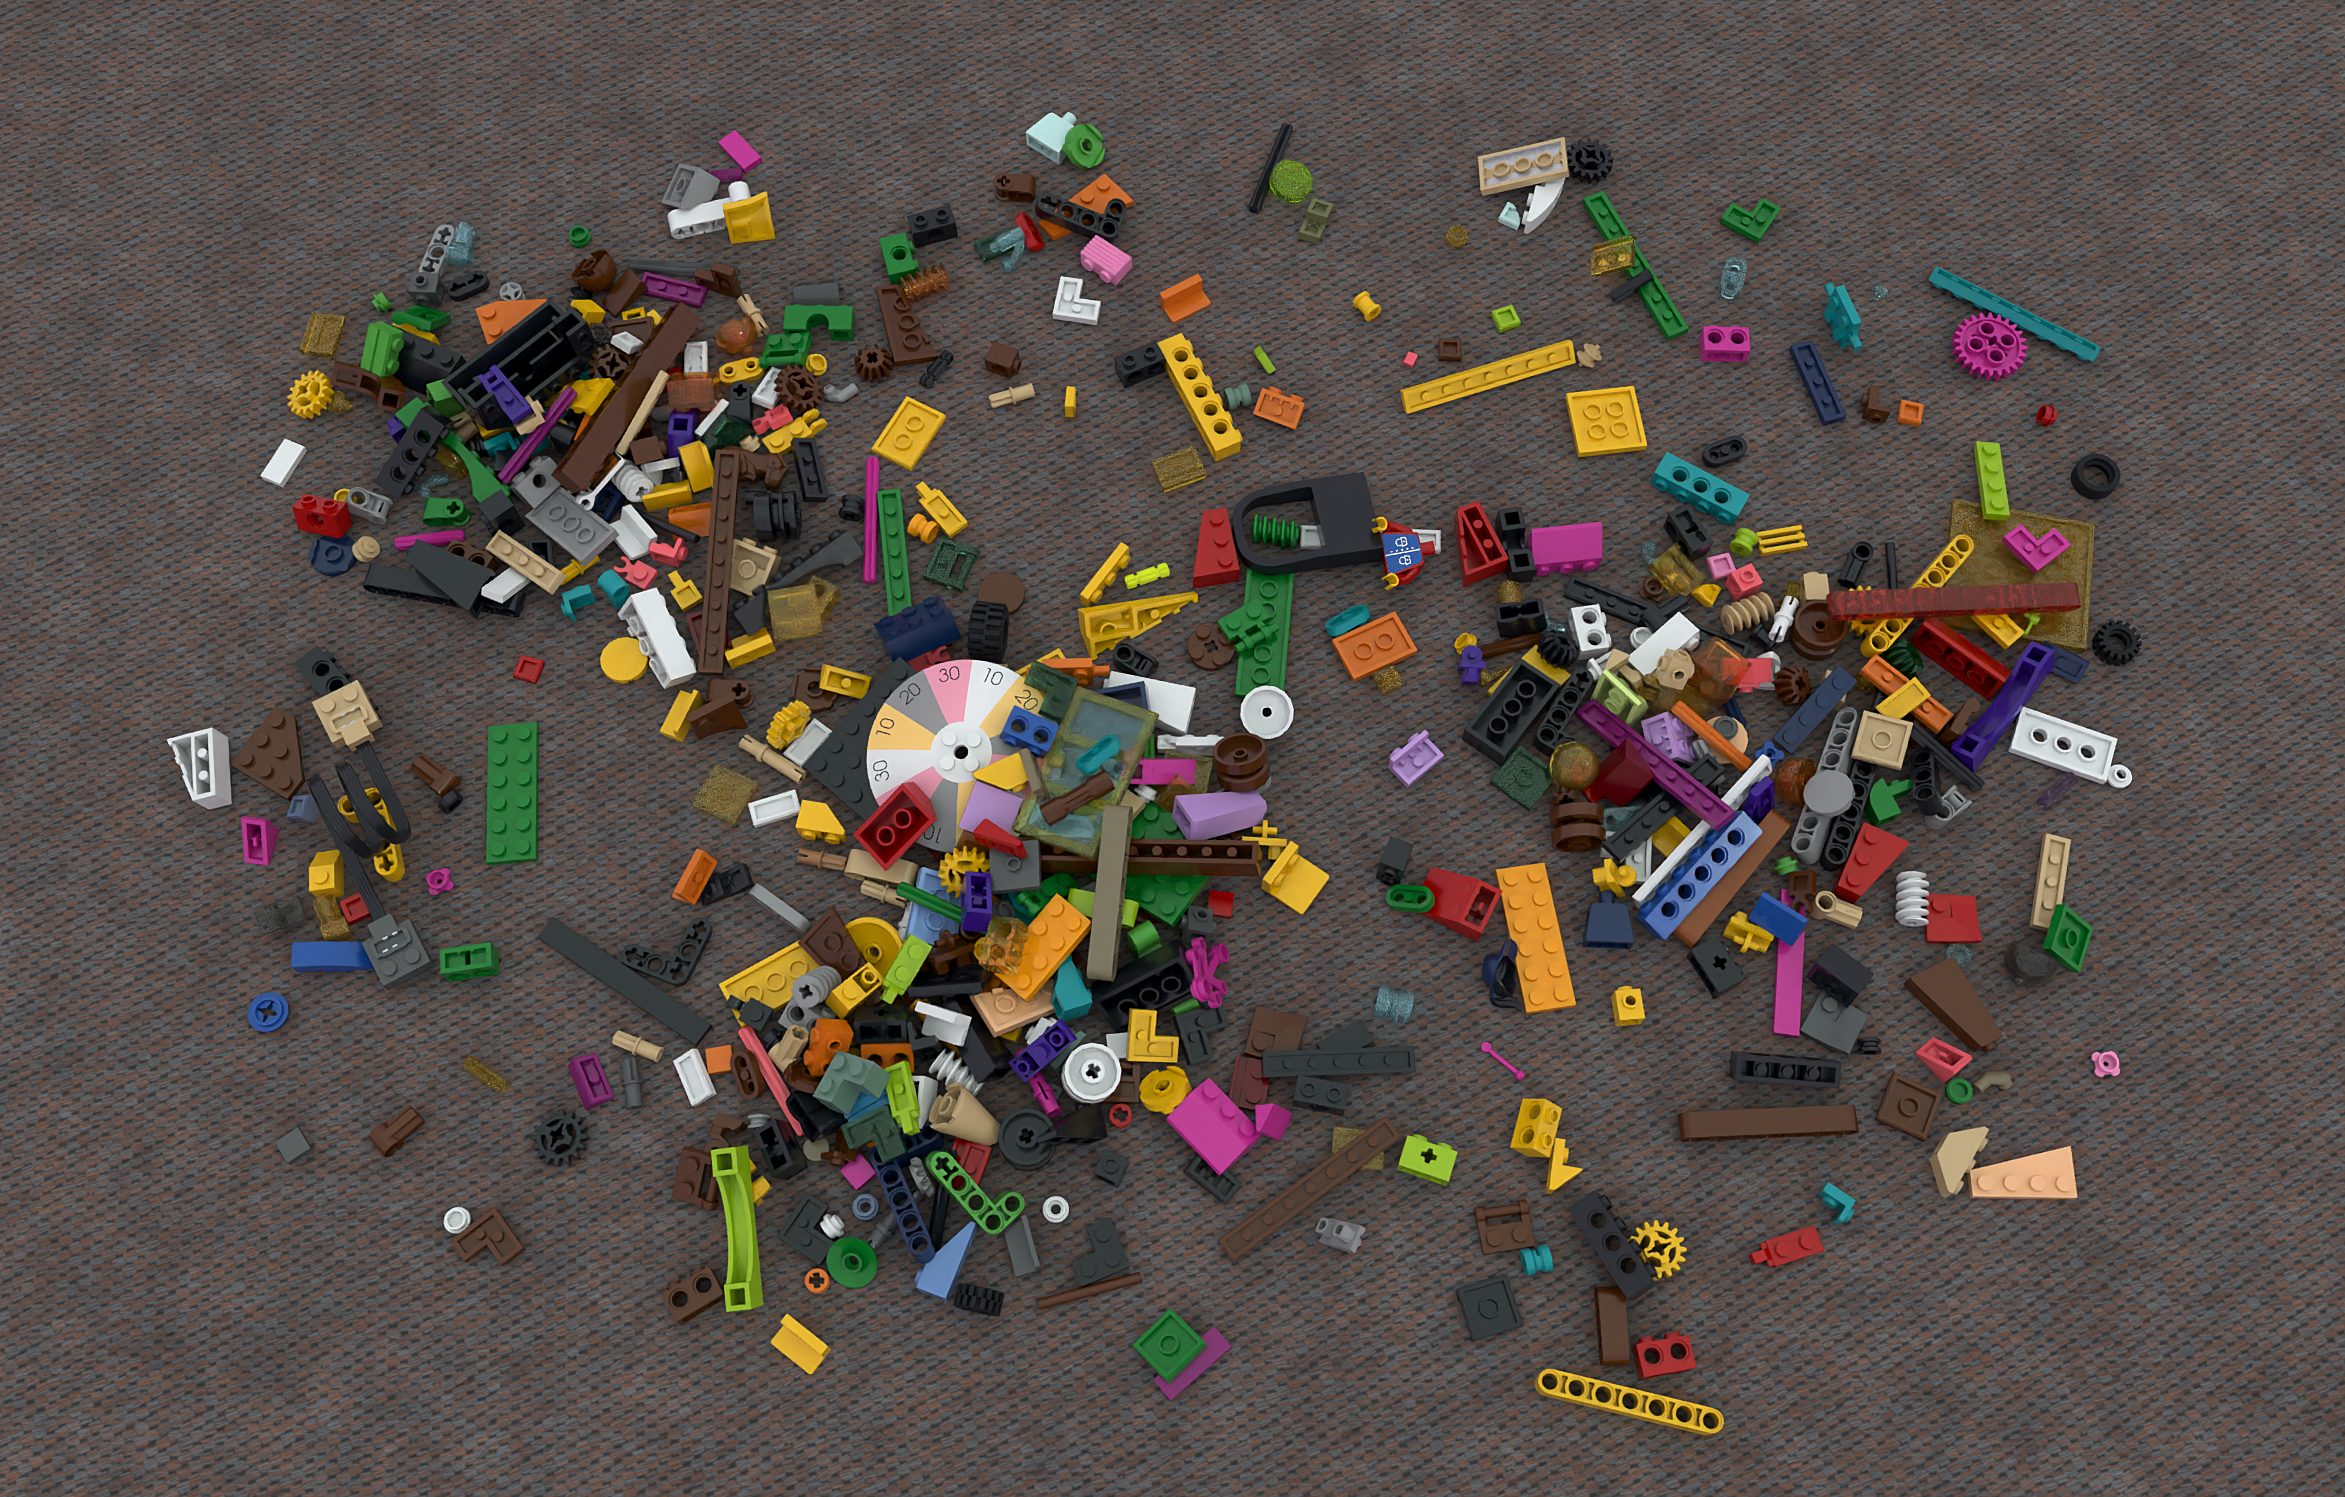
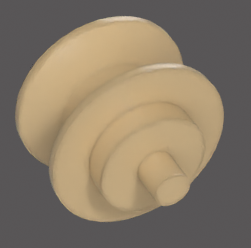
(1589, 355)
(366, 549)

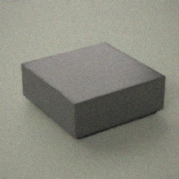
(294, 1146)

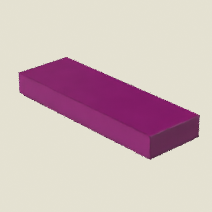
(674, 290)
(1216, 1348)

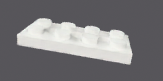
(2076, 738)

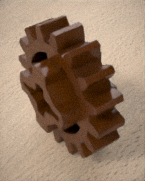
(605, 361)
(796, 387)

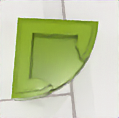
(1264, 360)

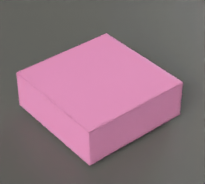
(1720, 566)

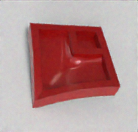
(1951, 919)

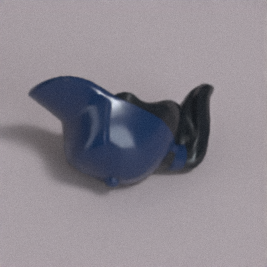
(1499, 976)

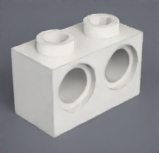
(1583, 632)

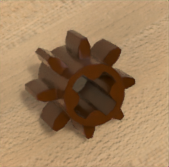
(1558, 796)

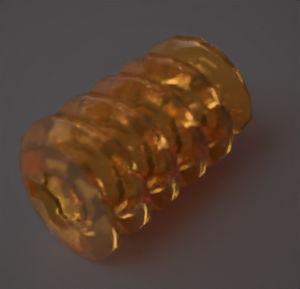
(924, 282)

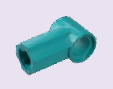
(615, 588)

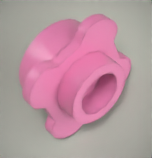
(2112, 1061)

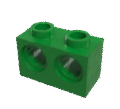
(469, 962)

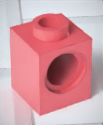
(1743, 582)

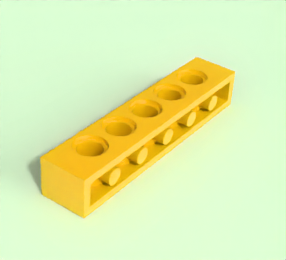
(1219, 445)

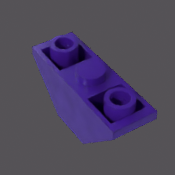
(682, 430)
(1042, 1050)

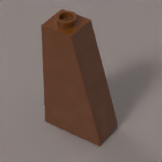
(1956, 1004)

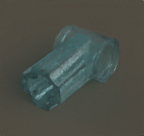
(461, 250)

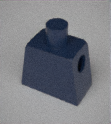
(1608, 924)

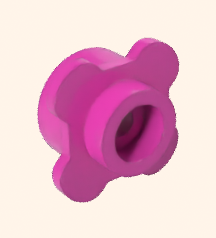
(436, 875)

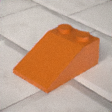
(503, 315)

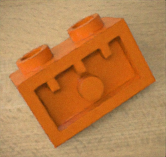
(1280, 408)

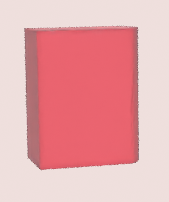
(1410, 359)

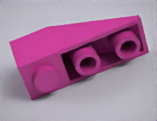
(1163, 770)

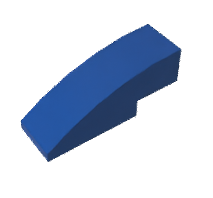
(329, 956)

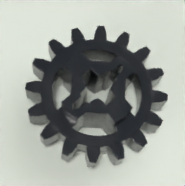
(1589, 160)
(554, 1146)

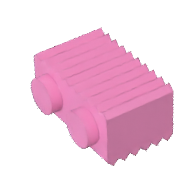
(1105, 260)

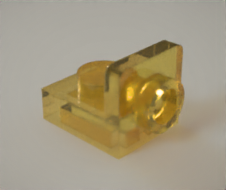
(452, 464)

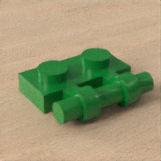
(1244, 620)

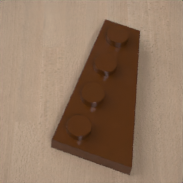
(833, 946)

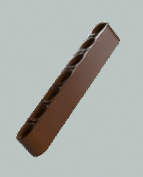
(1768, 1122)

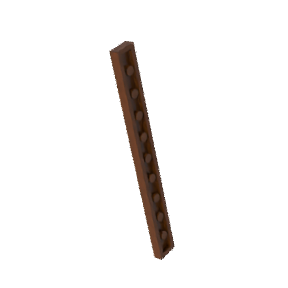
(719, 563)

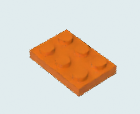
(1374, 646)

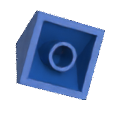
(1778, 919)

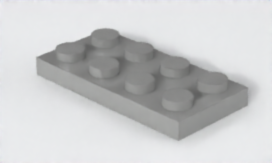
(571, 526)

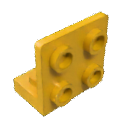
(1294, 880)

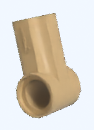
(1836, 910)
(790, 1047)

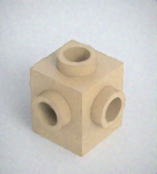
(1674, 668)

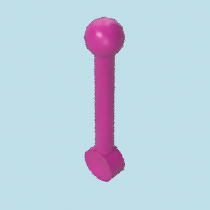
(1486, 1048)

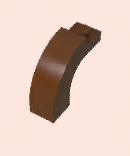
(386, 390)

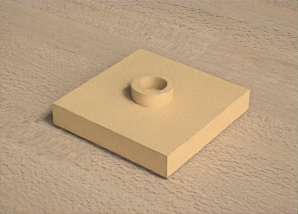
(1882, 740)

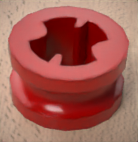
(1116, 1122)

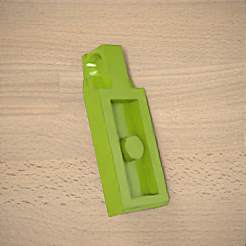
(904, 967)
(903, 1097)

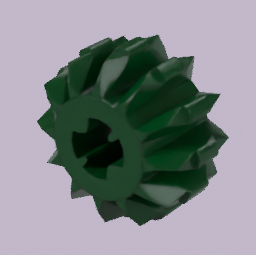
(1904, 658)

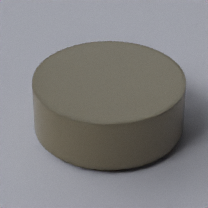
(814, 1150)

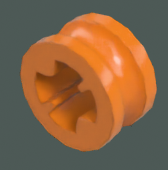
(811, 1287)

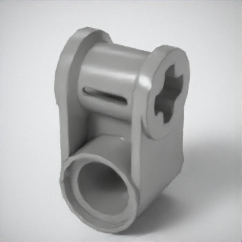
(370, 505)
(1952, 806)

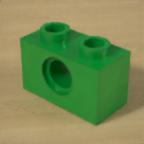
(896, 248)

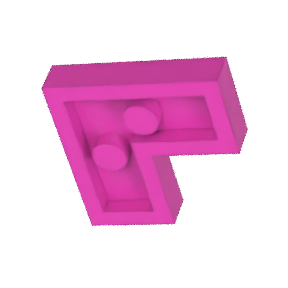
(2035, 552)

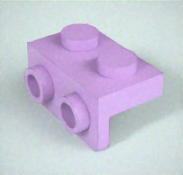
(1414, 759)

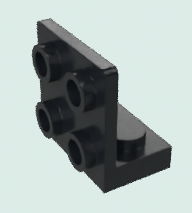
(1839, 975)

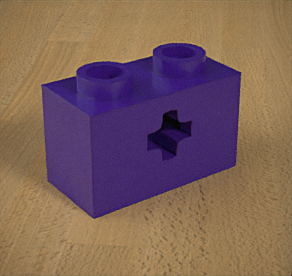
(976, 901)

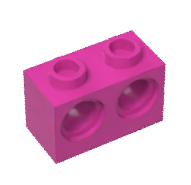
(1724, 347)

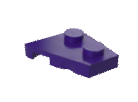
(1760, 800)

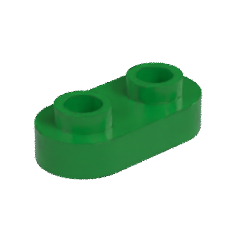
(1412, 897)

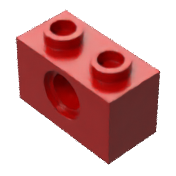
(322, 516)

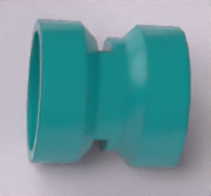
(1536, 1260)

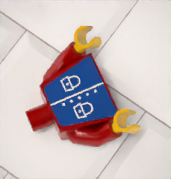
(1401, 552)

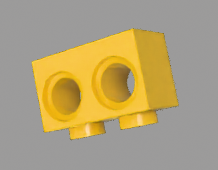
(1536, 1127)

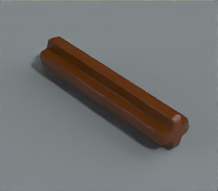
(1510, 645)

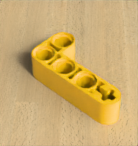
(393, 852)

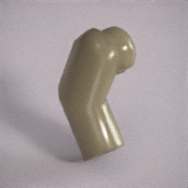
(1990, 1078)

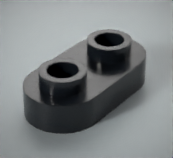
(1722, 451)

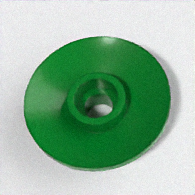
(845, 1269)

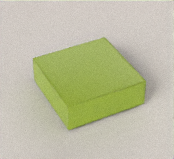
(1505, 318)

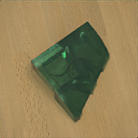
(725, 432)

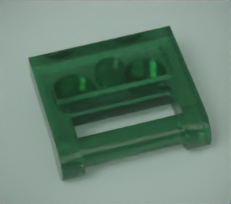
(944, 561)

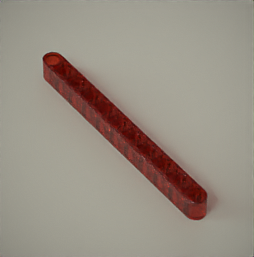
(1953, 601)

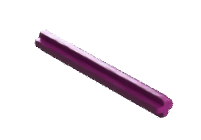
(538, 435)

